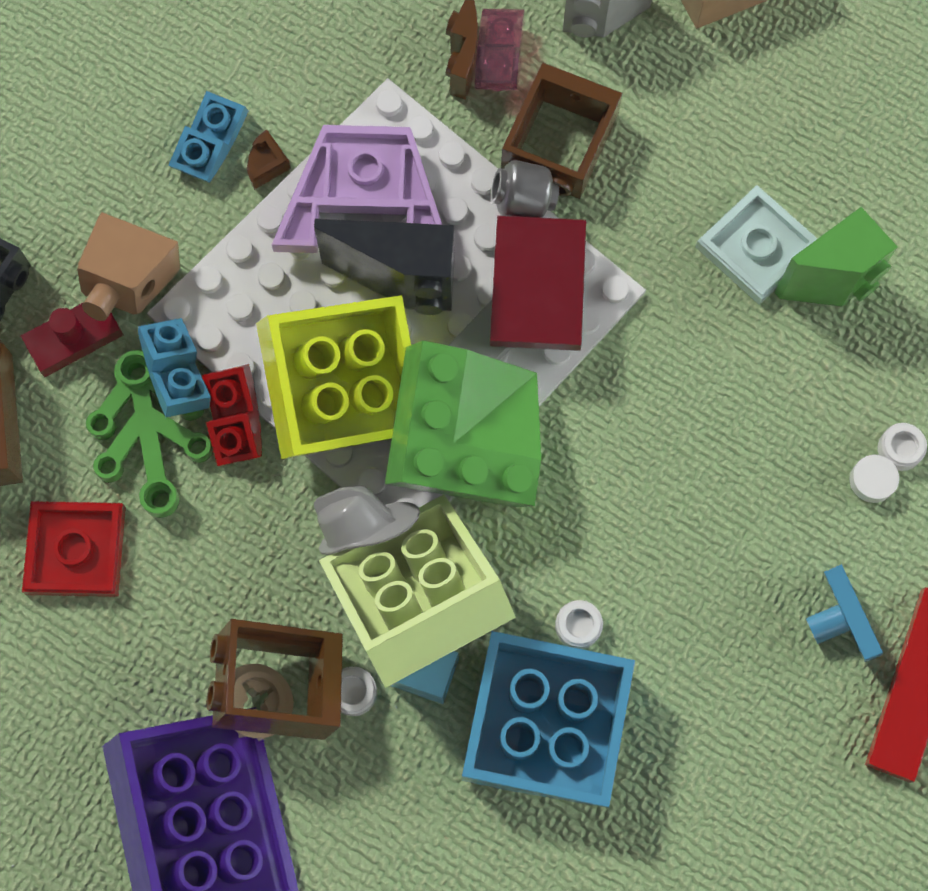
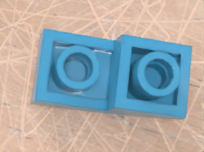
(210, 138)
(173, 368)

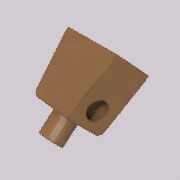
(124, 267)

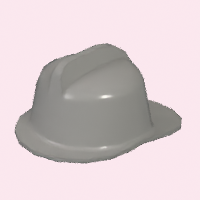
(359, 519)

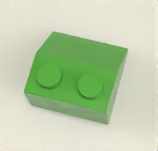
(839, 264)

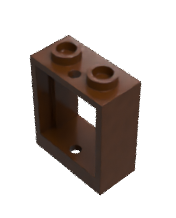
(573, 95)
(324, 679)

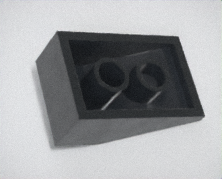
(393, 259)

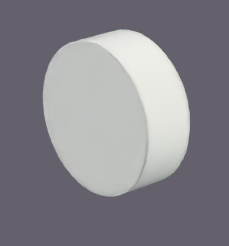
(903, 445)
(874, 478)
(578, 624)
(357, 691)

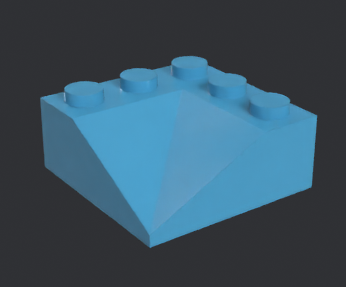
(548, 720)

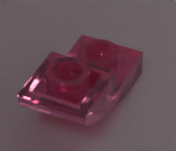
(499, 49)

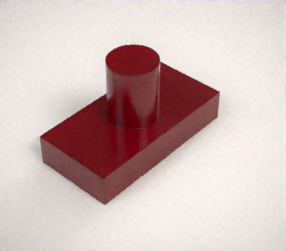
(68, 337)

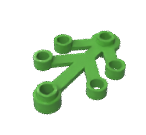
(146, 425)

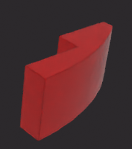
(235, 414)

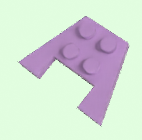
(360, 174)

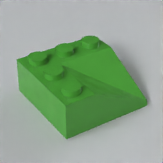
(466, 427)

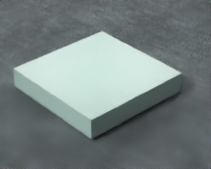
(755, 243)

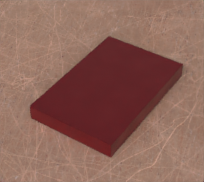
(538, 283)

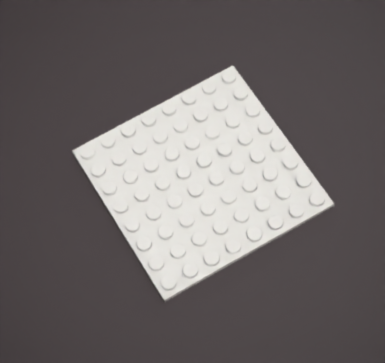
(248, 281)

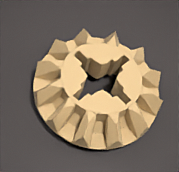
(257, 680)

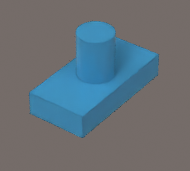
(844, 617)

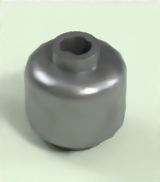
(524, 190)

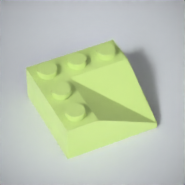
(418, 593)

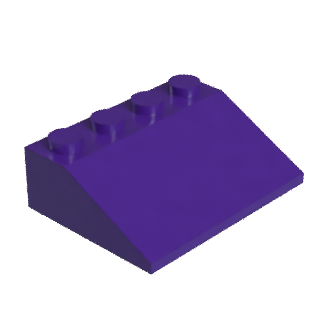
(198, 810)

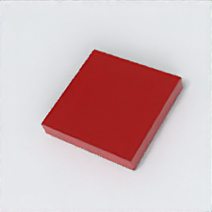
(74, 549)

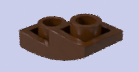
(463, 47)

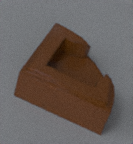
(265, 160)

